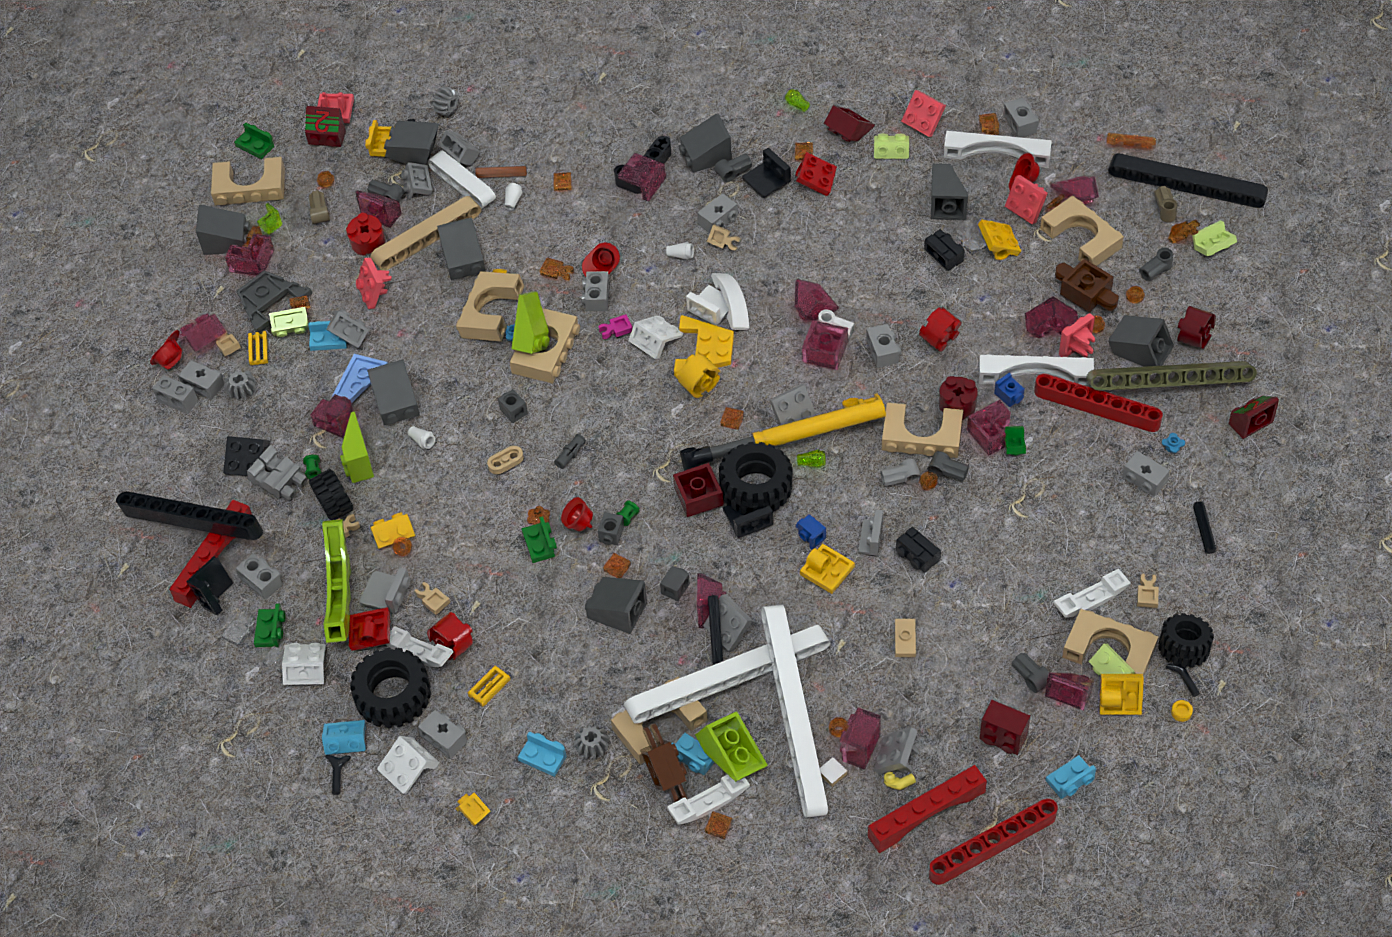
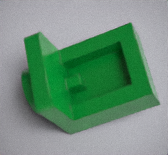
(1015, 440)

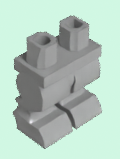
(281, 475)

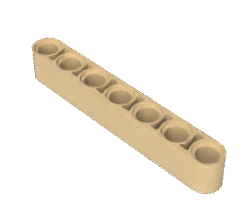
(422, 234)

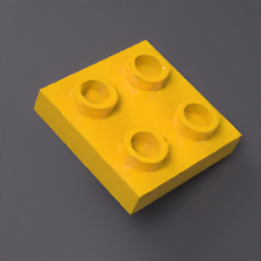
(999, 239)
(826, 568)
(1121, 694)

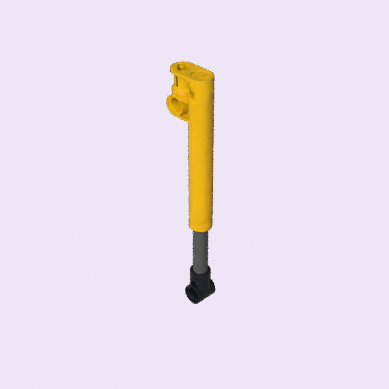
(853, 413)

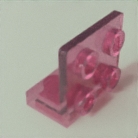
(644, 174)
(203, 331)

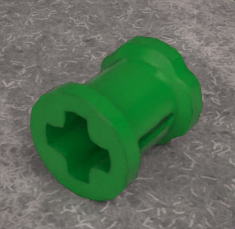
(312, 465)
(628, 511)

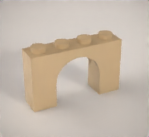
(266, 189)
(1075, 214)
(487, 288)
(547, 365)
(899, 439)
(1091, 627)
(632, 734)

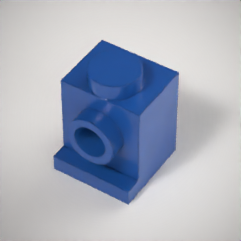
(1009, 390)
(811, 531)

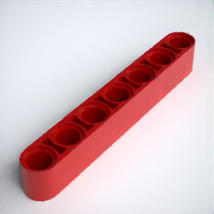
(1098, 402)
(988, 849)

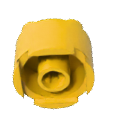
(698, 375)

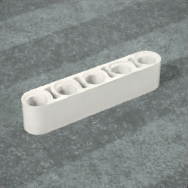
(461, 178)

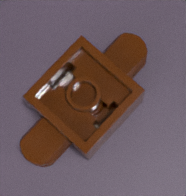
(1087, 285)
(663, 764)

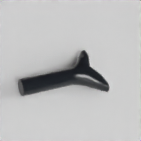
(1182, 671)
(337, 764)

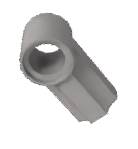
(905, 472)

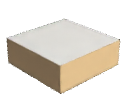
(832, 772)

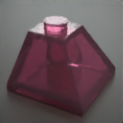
(1081, 187)
(381, 207)
(811, 300)
(705, 587)
(1069, 689)

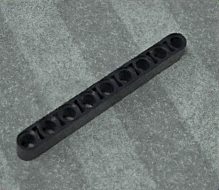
(1188, 180)
(189, 515)

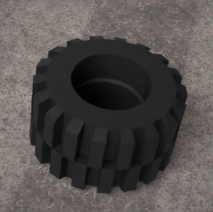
(331, 494)
(1186, 640)

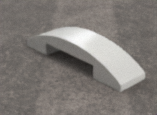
(734, 300)
(1093, 596)
(430, 655)
(708, 800)

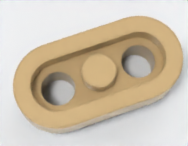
(504, 459)

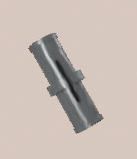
(576, 444)

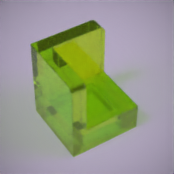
(271, 220)

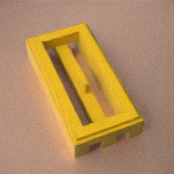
(257, 337)
(503, 679)

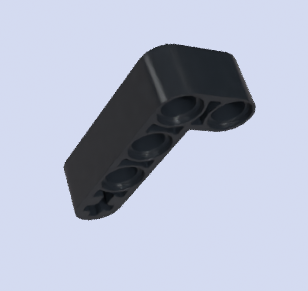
(658, 151)

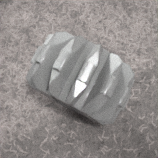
(445, 101)
(239, 384)
(585, 746)

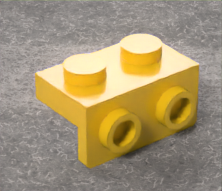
(377, 139)
(387, 531)

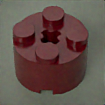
(1196, 327)
(958, 394)

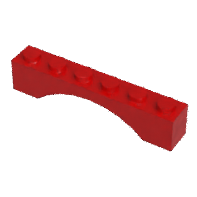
(210, 547)
(956, 790)

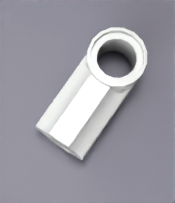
(829, 317)

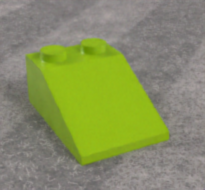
(530, 325)
(355, 456)
(731, 747)

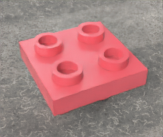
(339, 100)
(923, 113)
(1026, 199)
(371, 282)
(1078, 337)

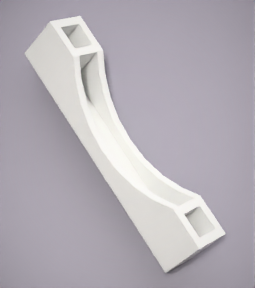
(962, 144)
(1068, 368)

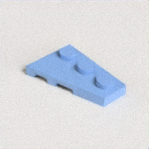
(356, 378)

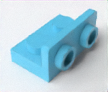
(322, 339)
(344, 737)
(542, 754)
(693, 754)
(1070, 777)

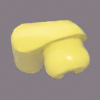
(898, 783)

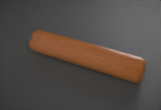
(507, 171)

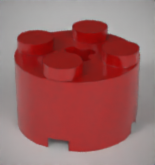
(365, 234)
(940, 328)
(452, 634)

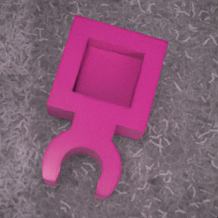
(617, 326)

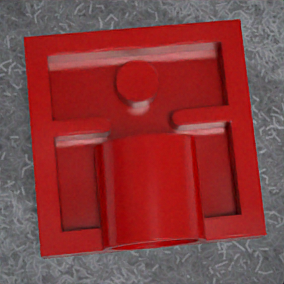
(816, 173)
(369, 629)

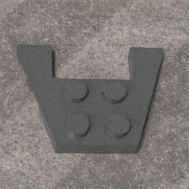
(265, 291)

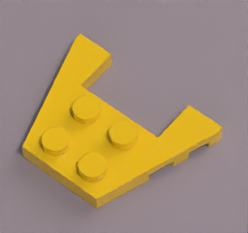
(712, 342)

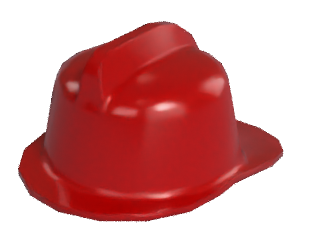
(1026, 168)
(601, 258)
(169, 353)
(577, 515)

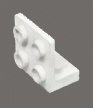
(708, 305)
(652, 334)
(303, 664)
(405, 763)

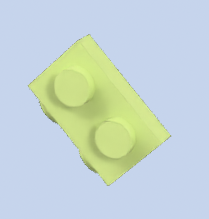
(891, 146)
(1213, 239)
(289, 321)
(1109, 662)

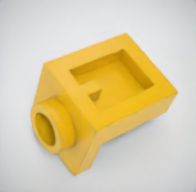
(472, 808)

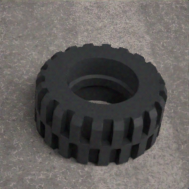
(755, 459)
(394, 709)

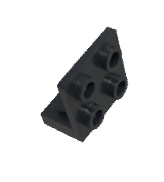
(769, 175)
(242, 454)
(748, 523)
(210, 584)

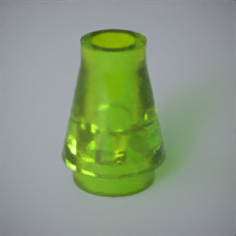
(796, 99)
(813, 458)

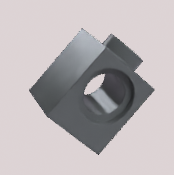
(512, 406)
(610, 522)
(675, 583)

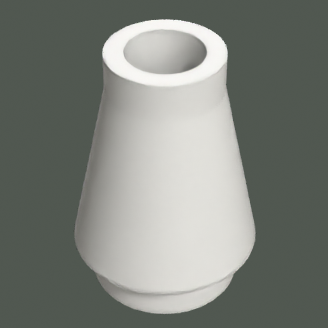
(512, 195)
(682, 250)
(422, 437)

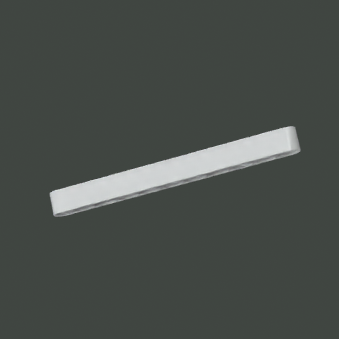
(719, 677)
(794, 711)

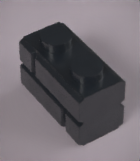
(944, 249)
(918, 550)

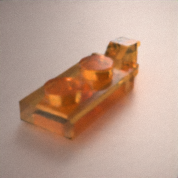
(1129, 140)

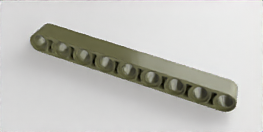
(1179, 379)

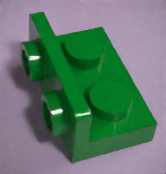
(255, 141)
(538, 541)
(269, 627)

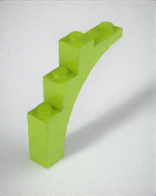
(338, 589)

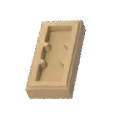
(905, 638)

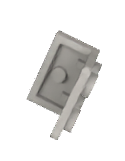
(386, 590)

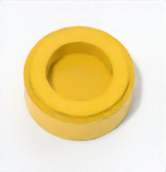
(1181, 710)

